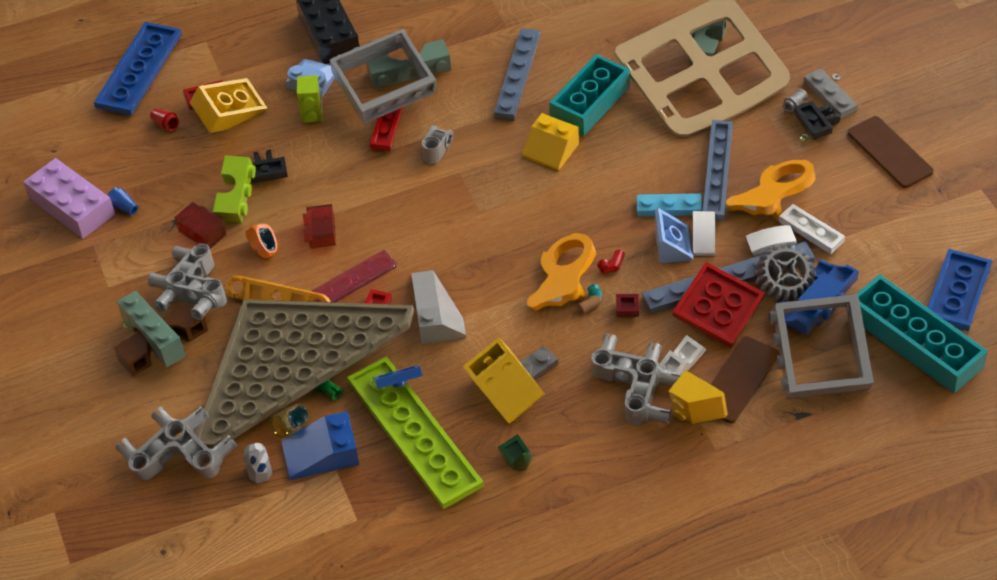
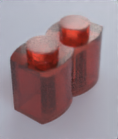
(320, 226)

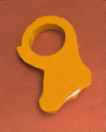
(768, 195)
(563, 281)

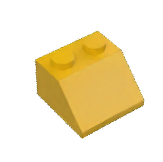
(551, 142)
(696, 400)

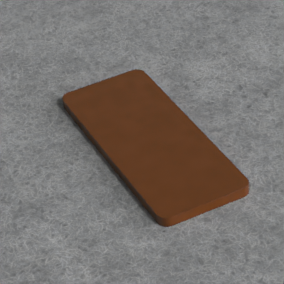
(890, 151)
(744, 374)

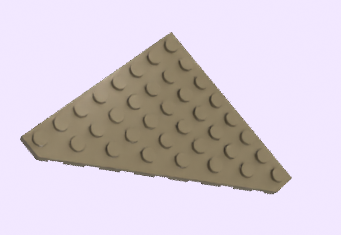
(287, 351)

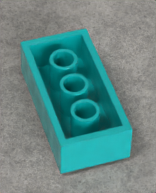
(590, 93)

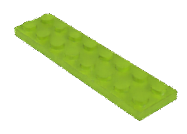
(417, 435)

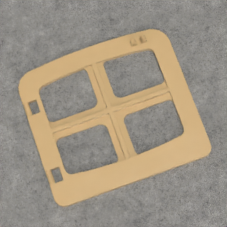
(703, 66)

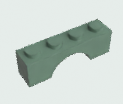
(388, 71)
(161, 337)

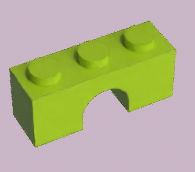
(233, 205)

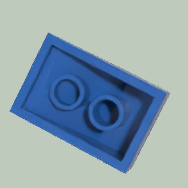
(321, 447)

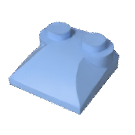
(308, 68)

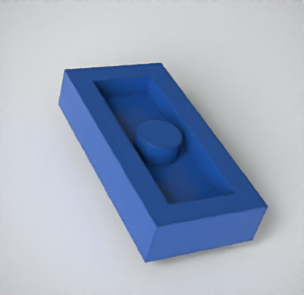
(398, 378)

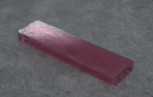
(357, 277)

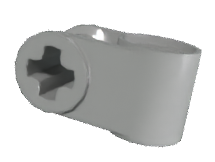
(436, 144)

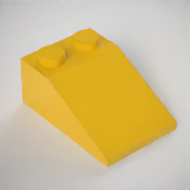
(226, 104)

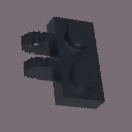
(816, 120)
(268, 169)

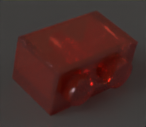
(200, 225)

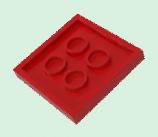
(718, 304)

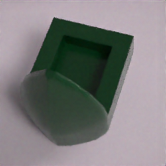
(516, 453)

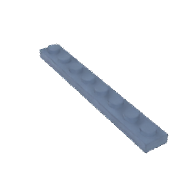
(670, 295)

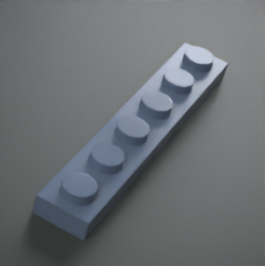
(517, 74)
(718, 168)

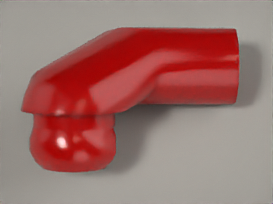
(610, 266)

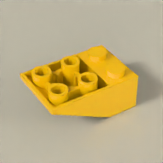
(504, 380)

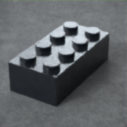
(327, 27)

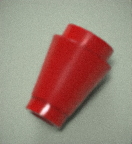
(165, 119)

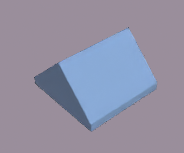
(672, 238)

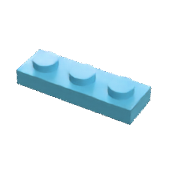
(670, 203)

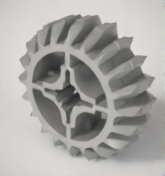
(771, 261)

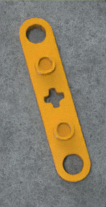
(261, 290)

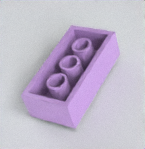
(69, 198)

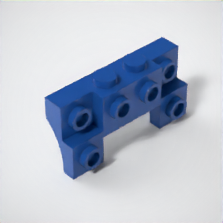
(829, 282)

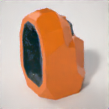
(262, 240)

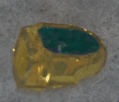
(289, 420)

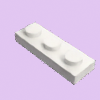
(812, 229)

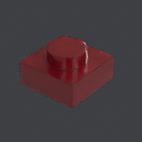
(627, 305)

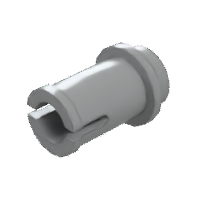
(795, 100)

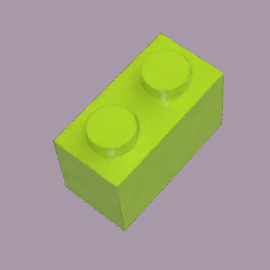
(309, 98)

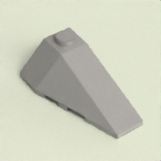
(436, 312)

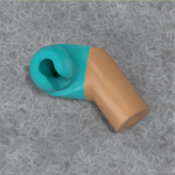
(593, 300)

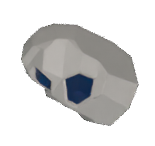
(257, 463)

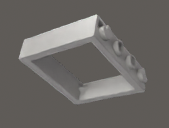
(396, 99)
(784, 360)

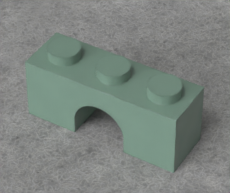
(708, 37)

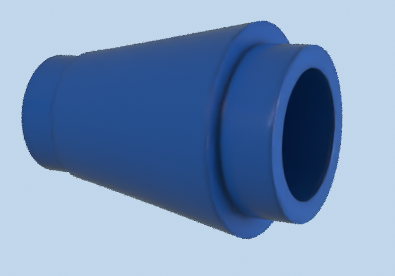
(122, 201)

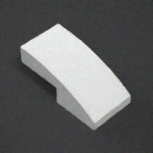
(703, 233)
(767, 238)
(683, 356)

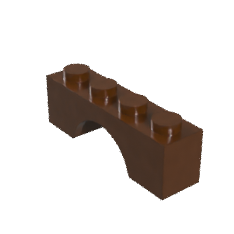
(136, 351)

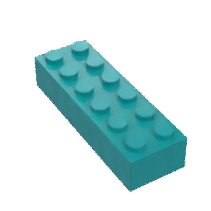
(920, 334)

